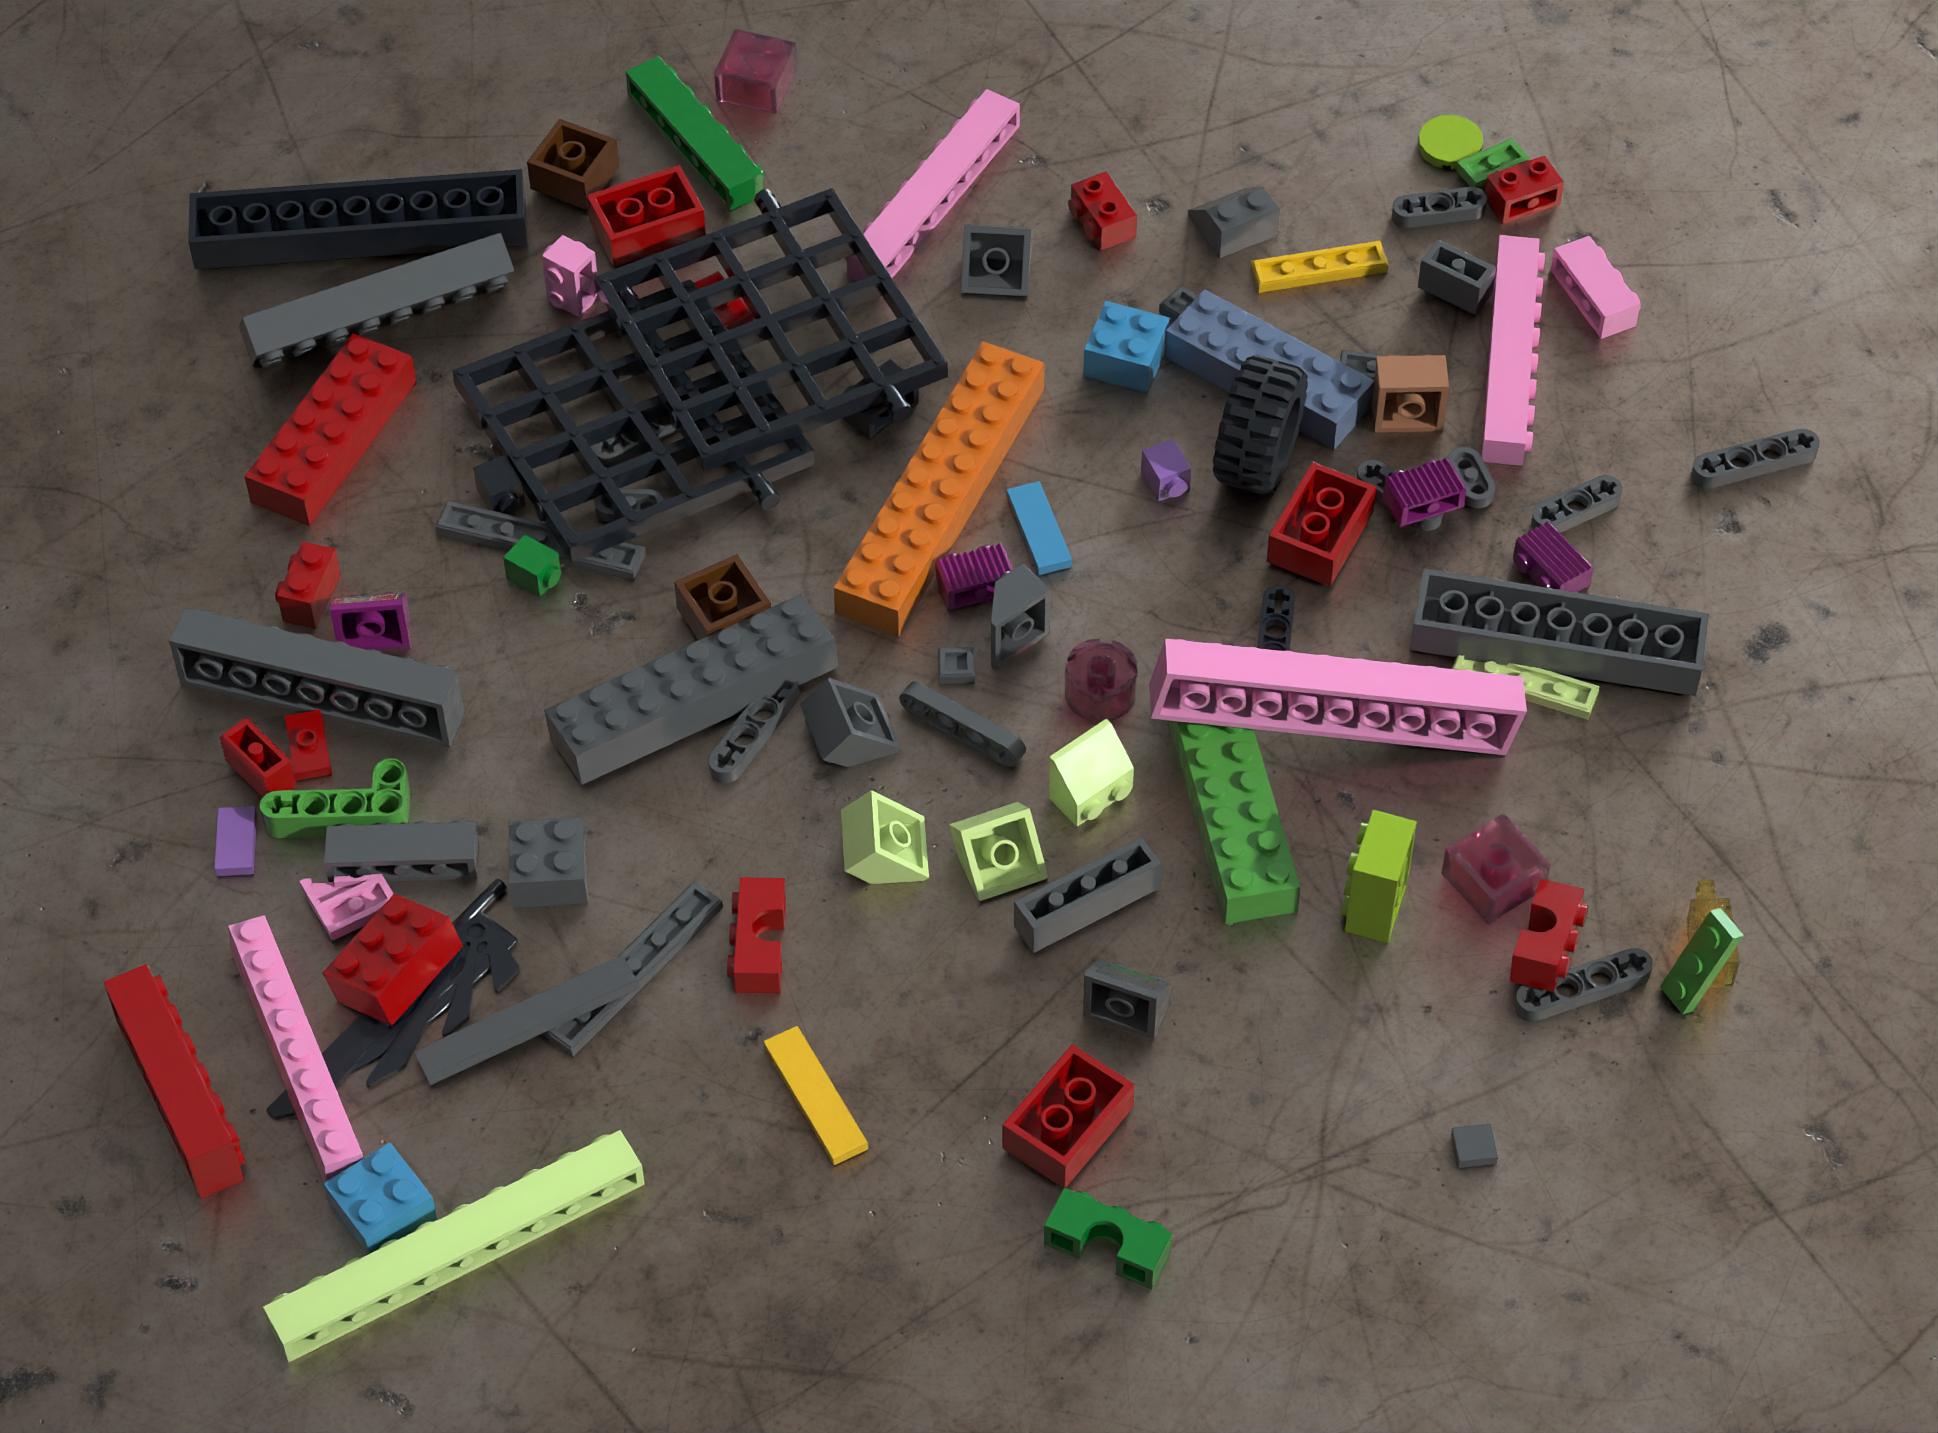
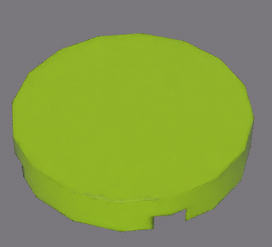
(1449, 140)

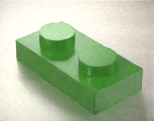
(1498, 157)

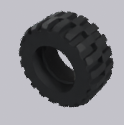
(1260, 424)

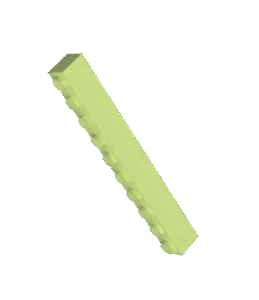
(453, 1245)

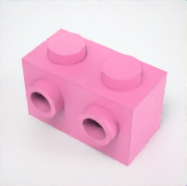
(570, 275)

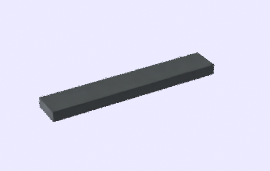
(505, 530)
(645, 958)
(526, 1019)

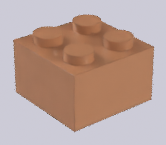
(1410, 393)

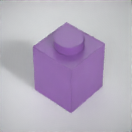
(1166, 470)

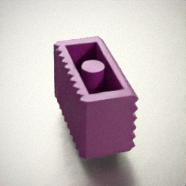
(1423, 492)
(1551, 560)
(971, 575)

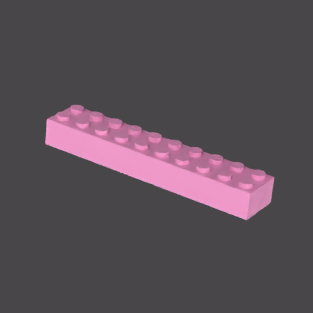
(1336, 697)

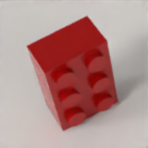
(646, 215)
(1321, 524)
(392, 959)
(1068, 1116)

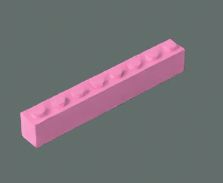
(939, 182)
(1510, 351)
(294, 1047)

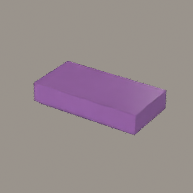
(235, 841)

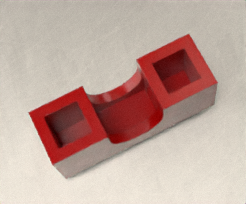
(1554, 916)
(757, 962)

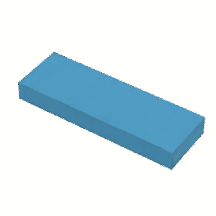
(1039, 528)

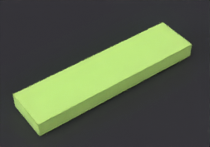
(1542, 686)

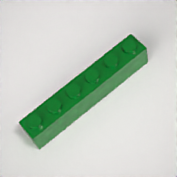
(695, 133)

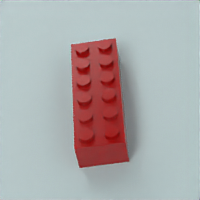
(330, 429)
(176, 1080)

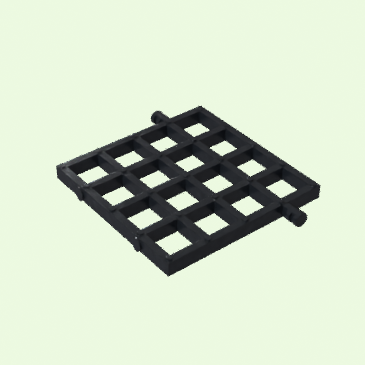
(771, 327)
(627, 418)

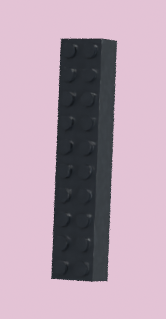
(355, 218)

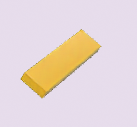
(1319, 266)
(815, 1095)

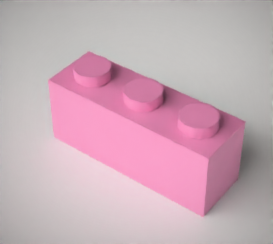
(1595, 287)

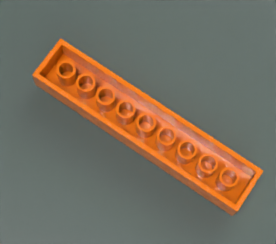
(939, 489)

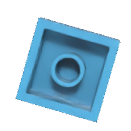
(1126, 347)
(379, 1199)

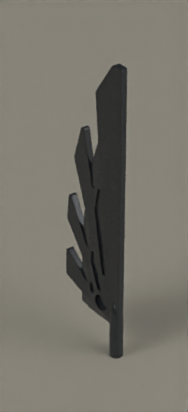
(484, 947)

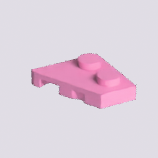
(347, 901)

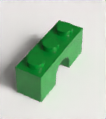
(1082, 1220)

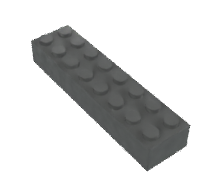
(376, 299)
(1560, 631)
(317, 674)
(690, 689)

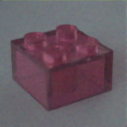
(755, 71)
(1495, 868)

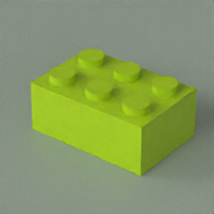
(1378, 875)

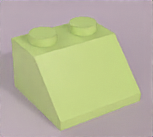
(1090, 774)
(883, 841)
(999, 850)

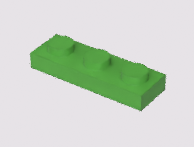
(1701, 961)

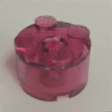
(1100, 680)

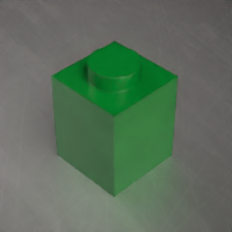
(532, 566)

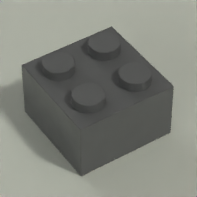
(548, 862)

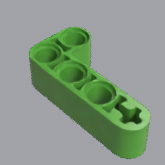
(290, 812)

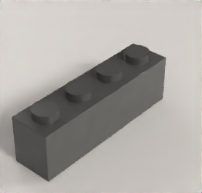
(403, 851)
(1087, 894)

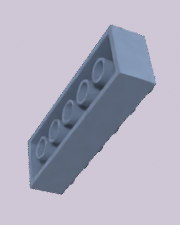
(1218, 336)

